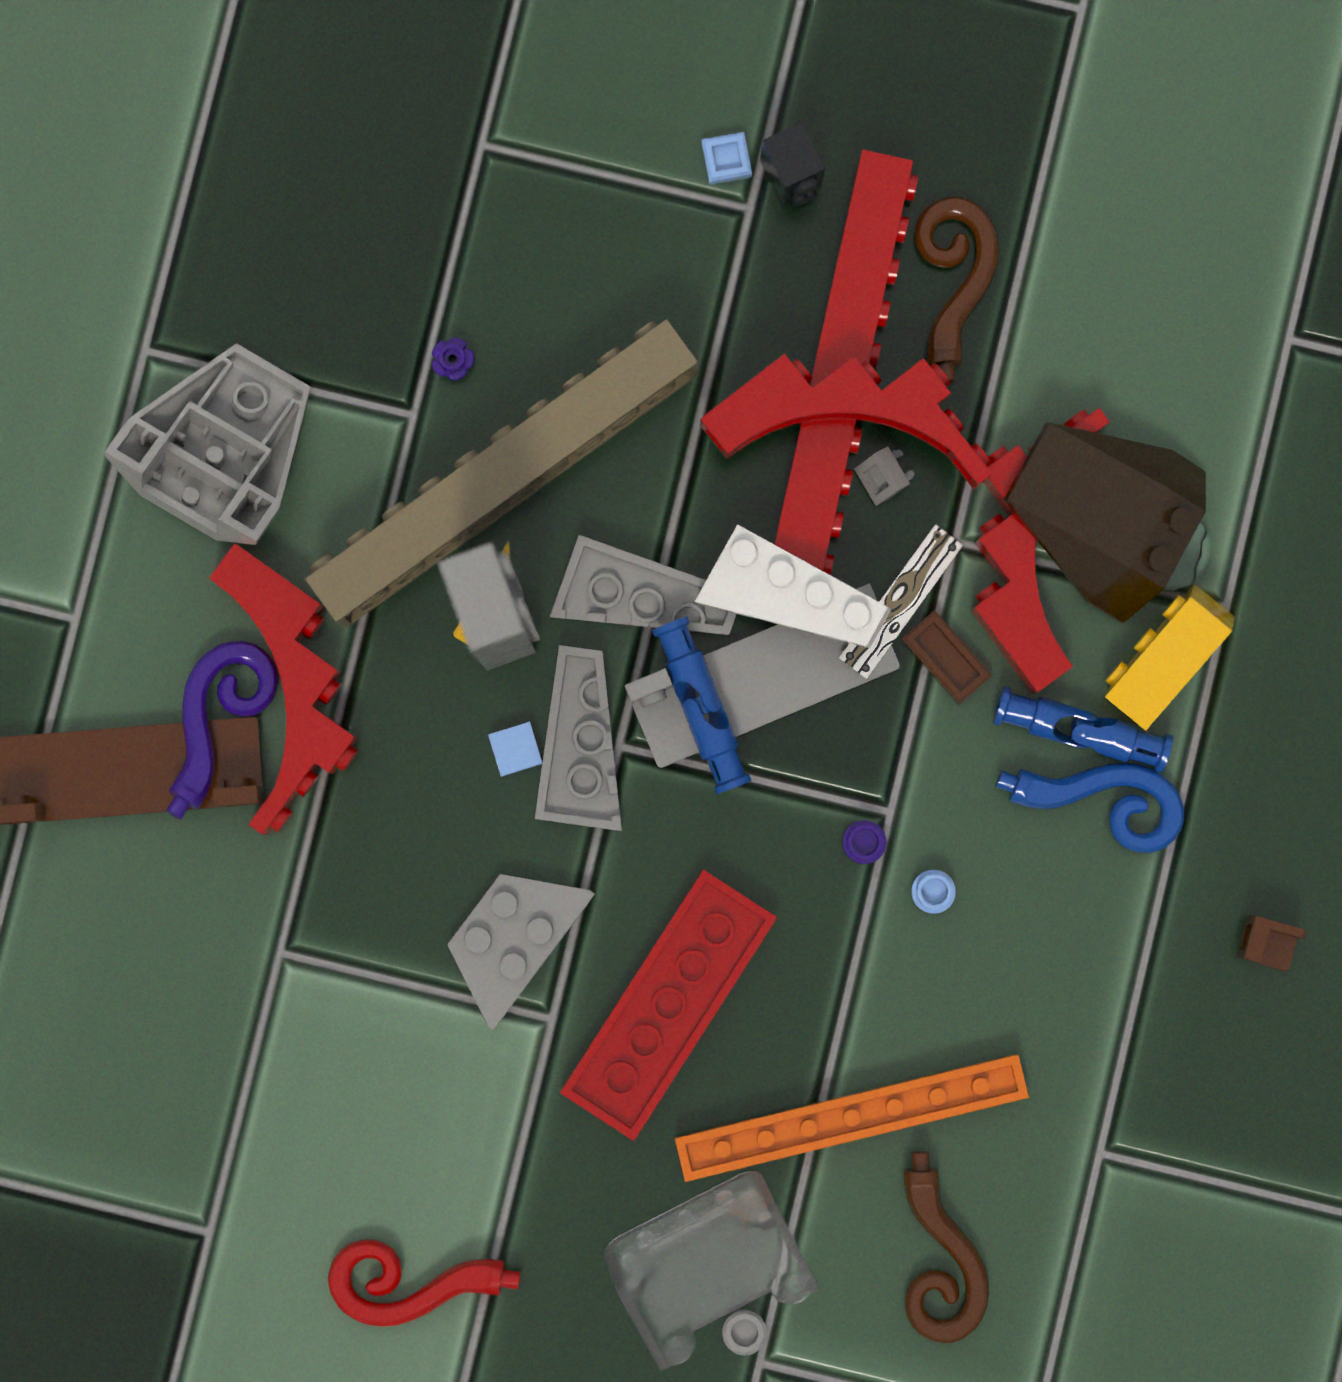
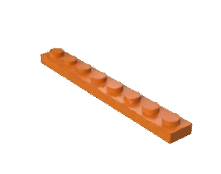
(851, 1117)

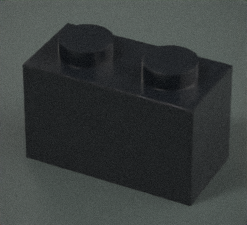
(792, 165)

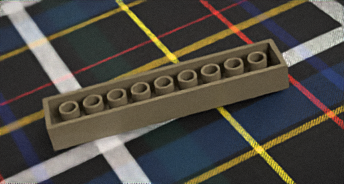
(502, 474)

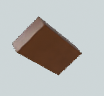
(946, 657)

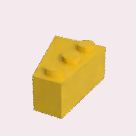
(1169, 656)

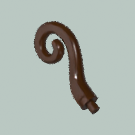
(946, 330)
(925, 1202)

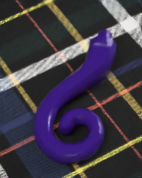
(198, 769)

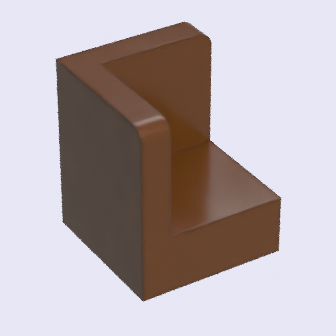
(1269, 942)

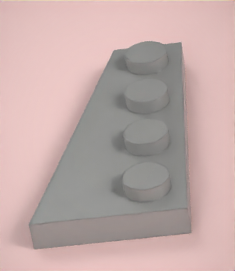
(631, 590)
(578, 755)

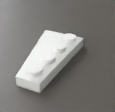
(780, 588)

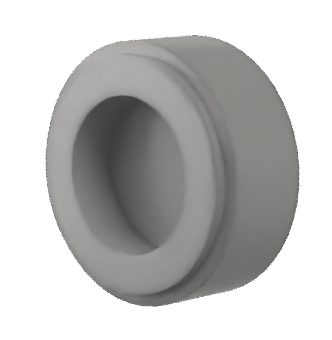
(744, 1331)

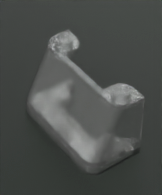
(706, 1264)

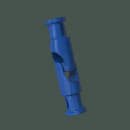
(690, 673)
(1105, 735)

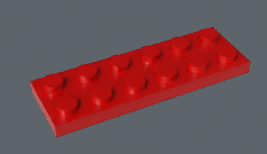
(668, 1005)

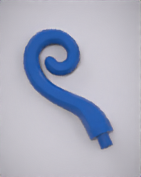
(1049, 793)

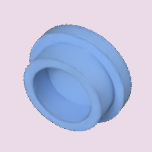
(933, 891)

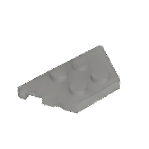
(512, 938)

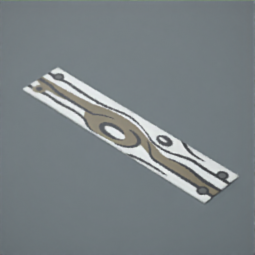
(905, 597)

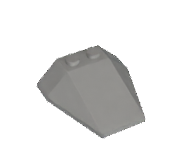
(217, 446)

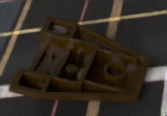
(1109, 513)

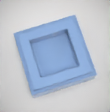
(726, 158)
(515, 749)

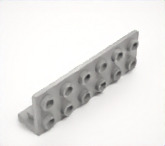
(756, 682)

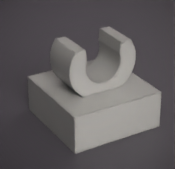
(883, 475)

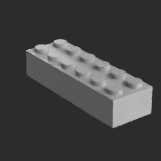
(490, 606)

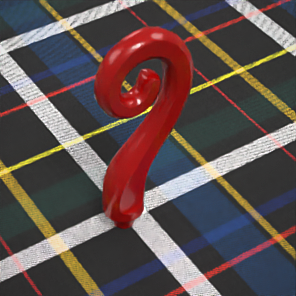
(471, 1276)

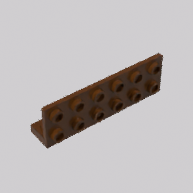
(122, 771)

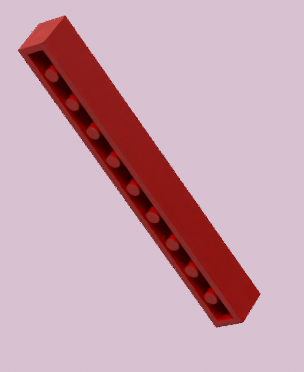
(847, 331)

